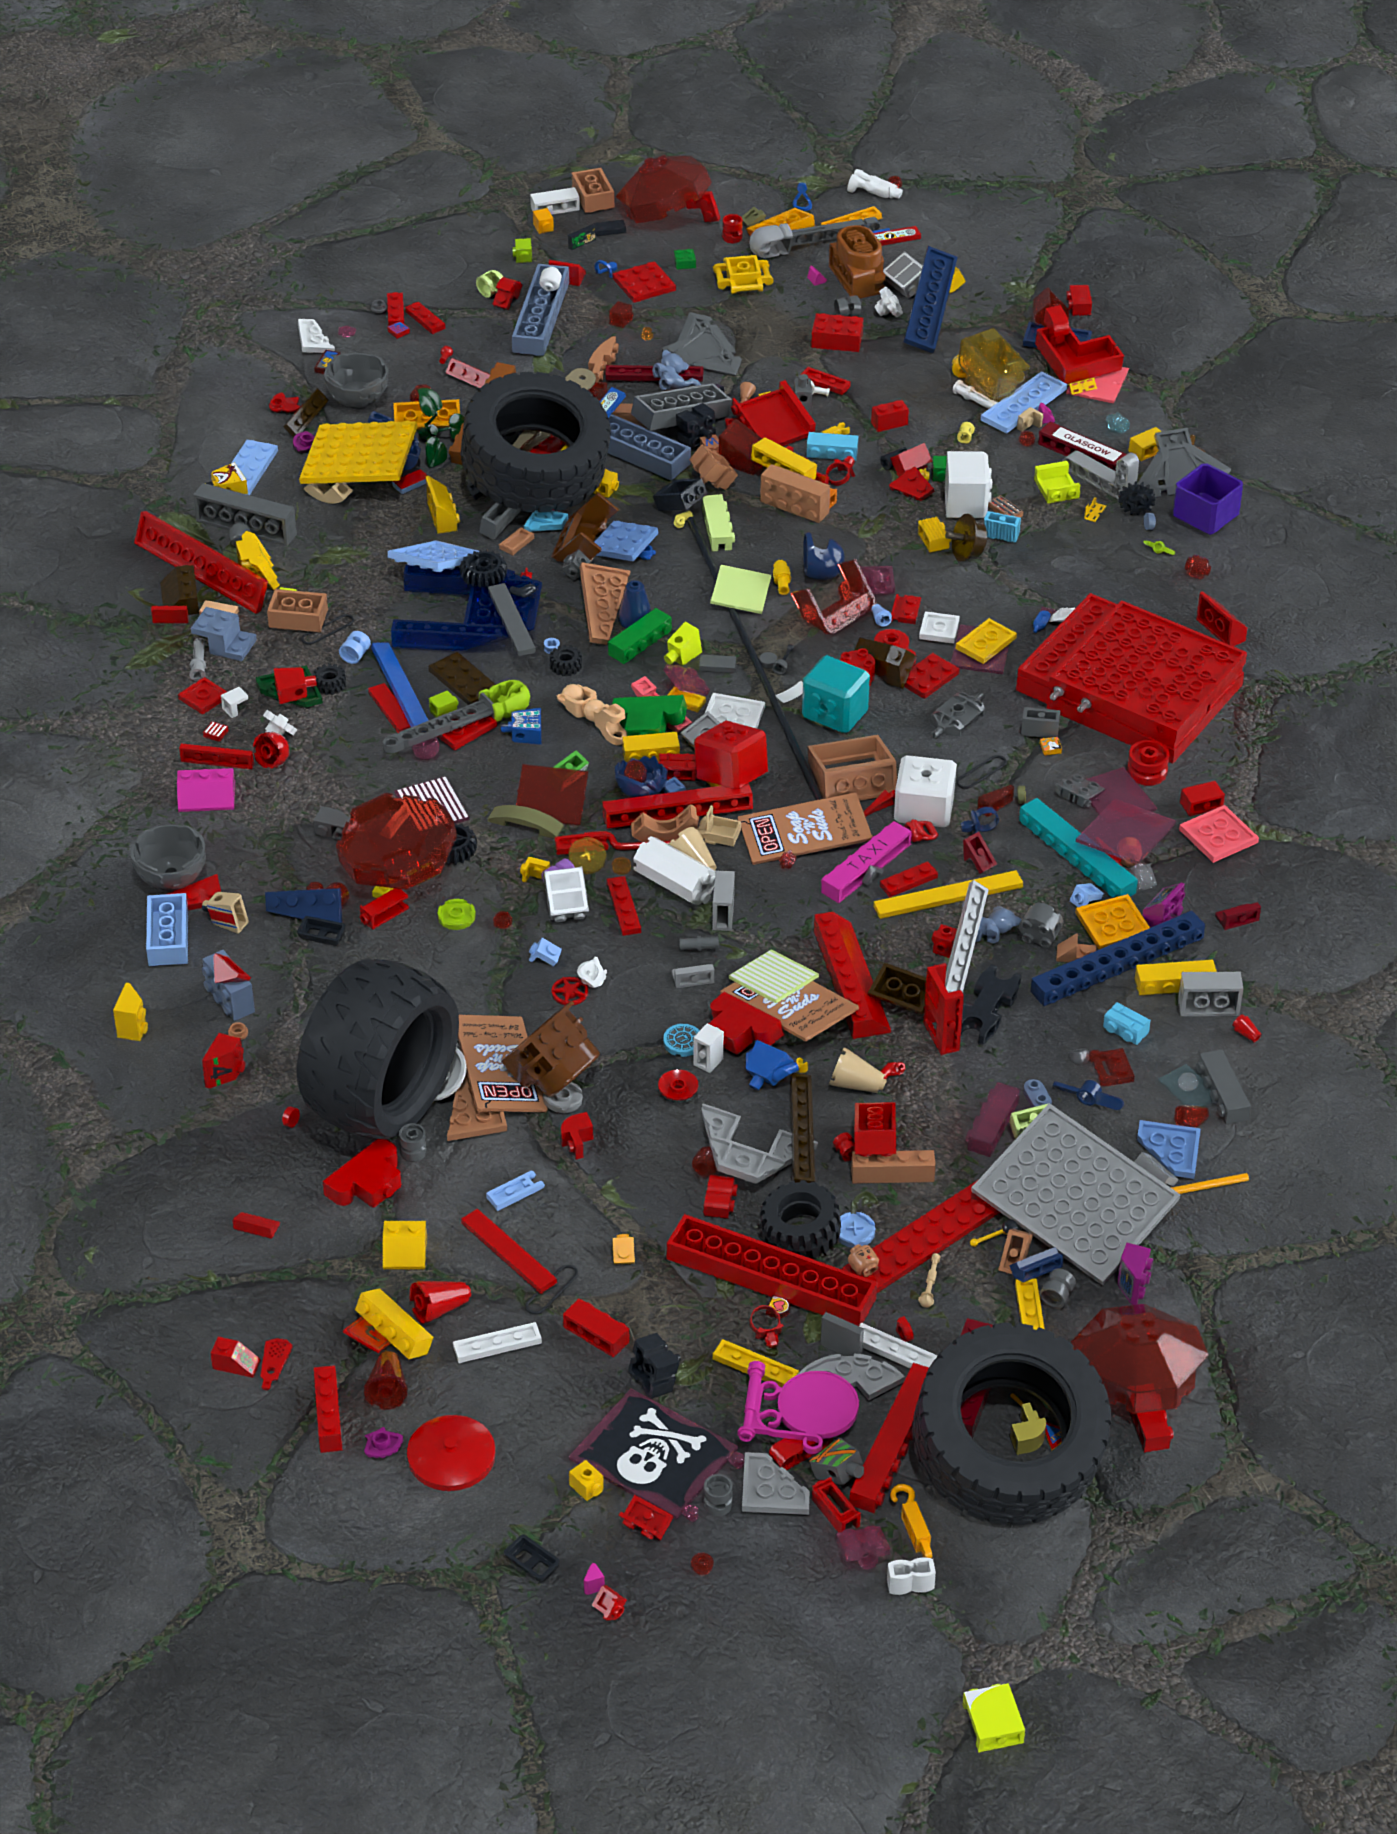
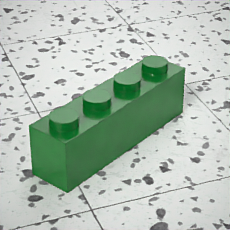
(639, 636)

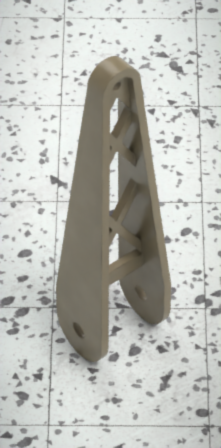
(532, 438)

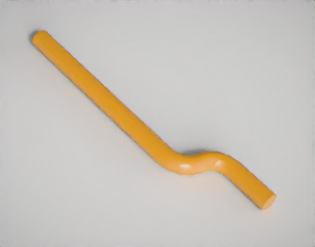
(1211, 1183)

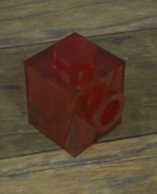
(620, 314)

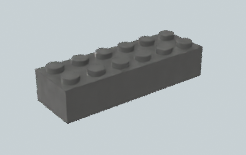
(660, 408)
(264, 517)

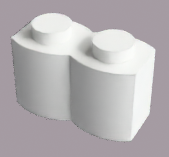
(910, 1576)

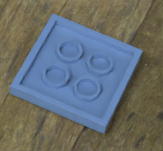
(625, 540)

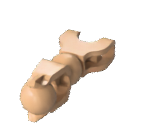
(603, 715)

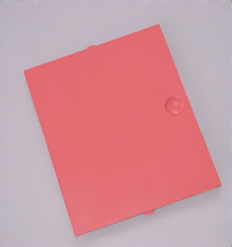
(1107, 386)

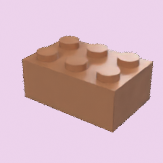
(593, 190)
(297, 610)

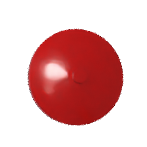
(451, 1452)

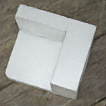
(231, 699)

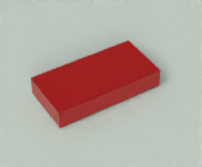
(169, 614)

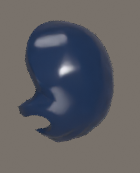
(654, 782)

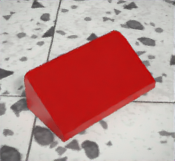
(255, 1225)

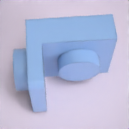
(1084, 893)

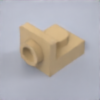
(1028, 418)

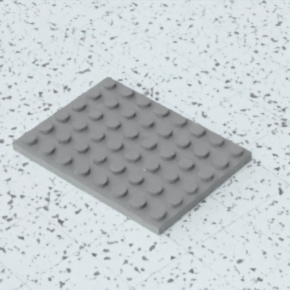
(1075, 1193)

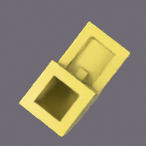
(1030, 1432)

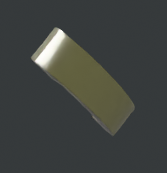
(528, 817)

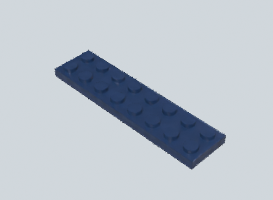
(930, 299)

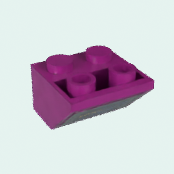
(1165, 905)
(1134, 1272)

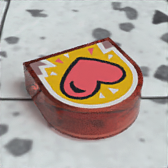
(781, 1305)

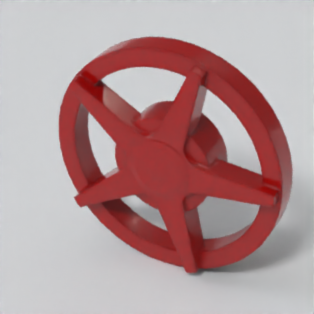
(569, 990)

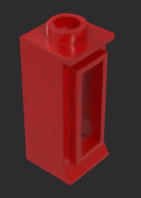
(383, 908)
(833, 1515)

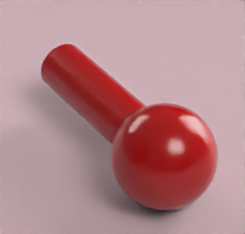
(446, 352)

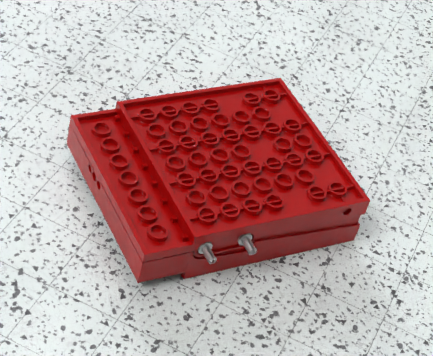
(1133, 674)

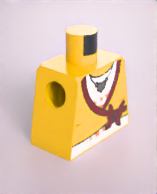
(229, 478)

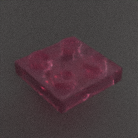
(879, 578)
(686, 679)
(862, 1541)

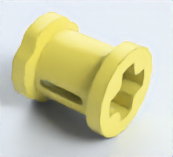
(964, 429)

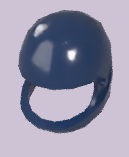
(821, 563)

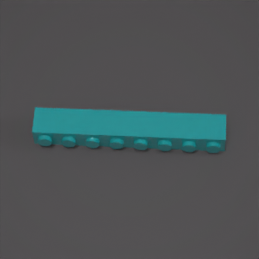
(1090, 861)

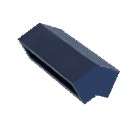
(1037, 1265)

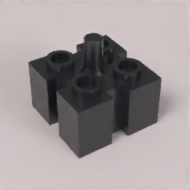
(695, 425)
(654, 1365)

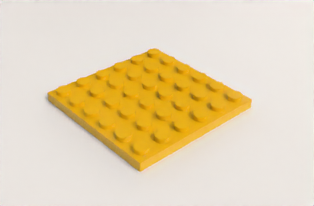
(358, 452)

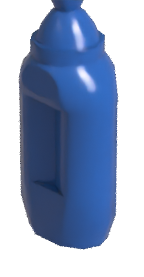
(1041, 621)

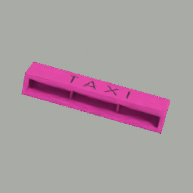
(876, 852)

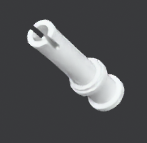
(969, 392)

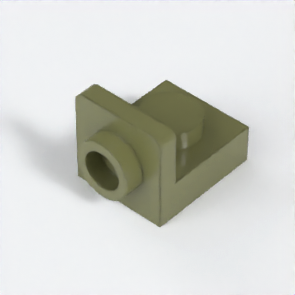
(753, 217)

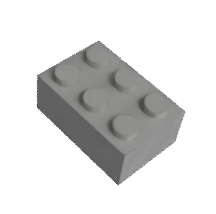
(1210, 993)

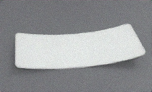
(791, 693)

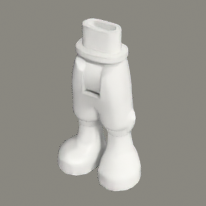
(873, 185)

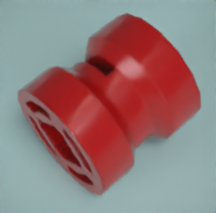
(845, 1145)

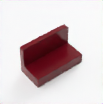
(1239, 915)

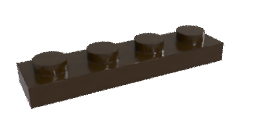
(306, 412)

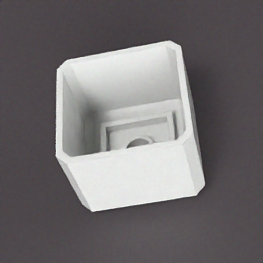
(967, 484)
(925, 790)

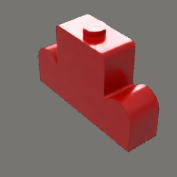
(743, 1023)
(368, 1176)

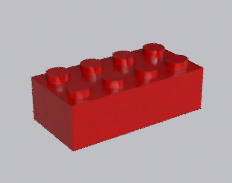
(875, 1129)

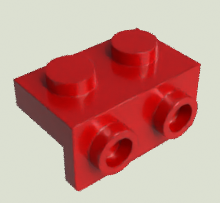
(646, 1517)

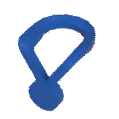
(802, 187)
(612, 266)

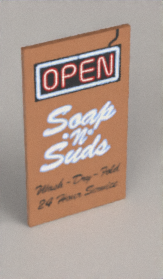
(805, 828)
(802, 1012)
(484, 1045)

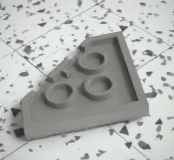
(771, 1488)

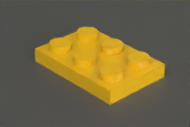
(986, 641)

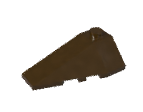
(891, 662)

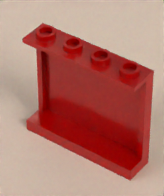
(776, 416)

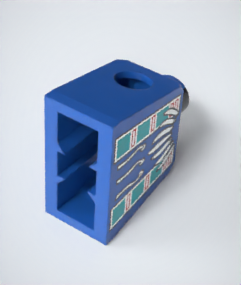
(524, 726)

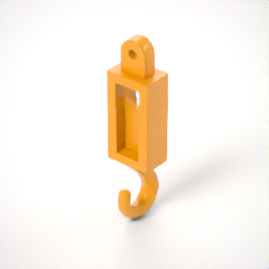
(913, 1521)

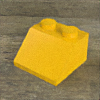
(130, 1015)
(404, 1244)

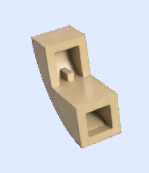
(327, 493)

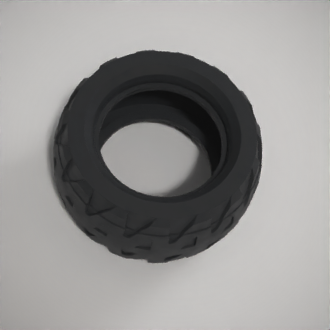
(377, 1048)

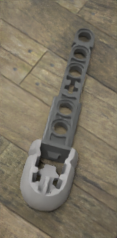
(777, 240)

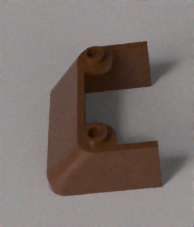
(583, 527)

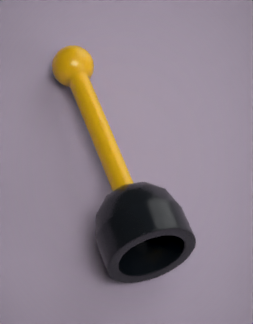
(1009, 1224)

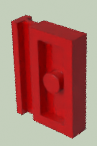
(906, 609)

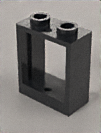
(680, 494)

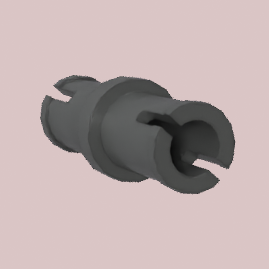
(699, 943)

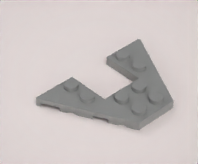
(740, 1159)

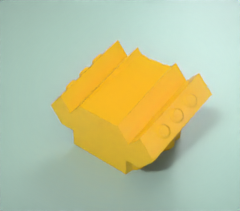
(256, 559)

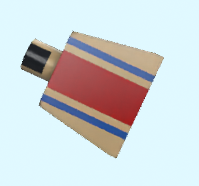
(227, 911)

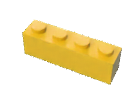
(768, 452)
(1166, 977)
(394, 1323)

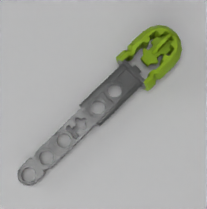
(497, 702)

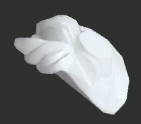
(1061, 614)
(592, 973)

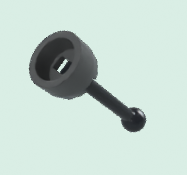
(778, 664)

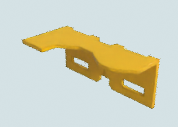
(1081, 386)
(1095, 510)

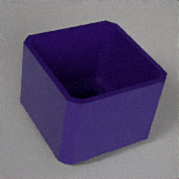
(1207, 498)

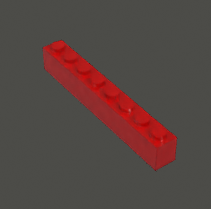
(723, 799)
(889, 1445)

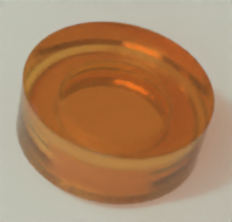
(621, 865)

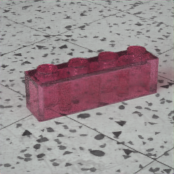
(993, 1119)

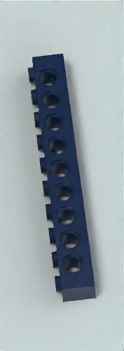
(1117, 958)

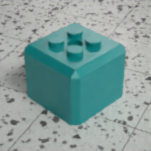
(835, 694)

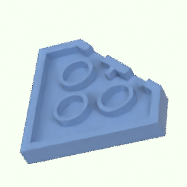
(1171, 1145)

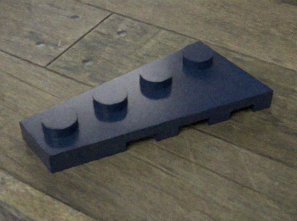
(301, 903)

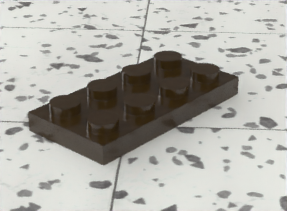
(461, 677)

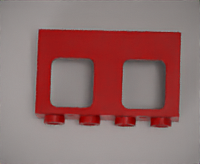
(943, 1009)

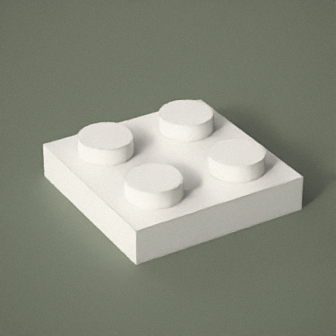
(939, 627)

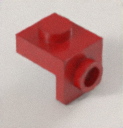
(609, 1603)

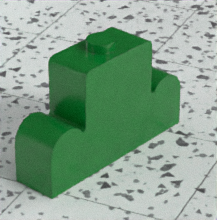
(651, 713)

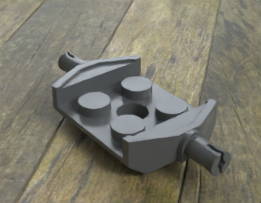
(950, 720)

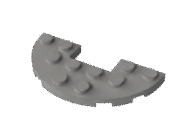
(860, 1371)

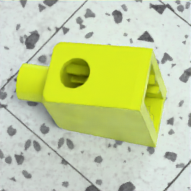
(683, 645)

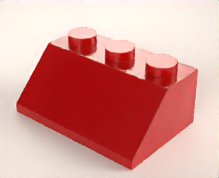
(1220, 621)

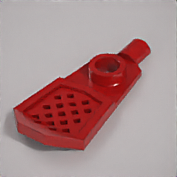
(275, 1356)

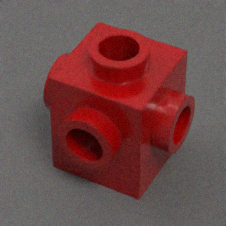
(943, 940)

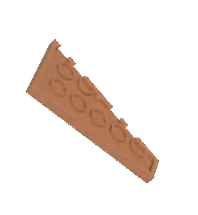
(602, 595)
(468, 1121)

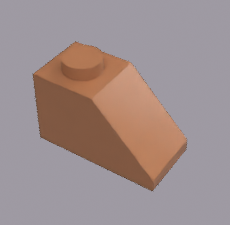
(1015, 1249)

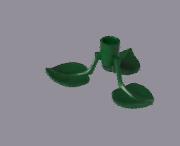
(430, 403)

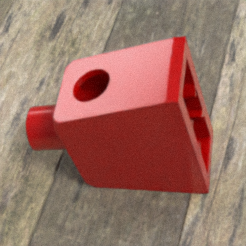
(292, 684)

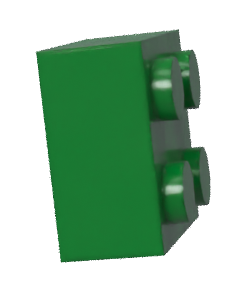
(684, 259)

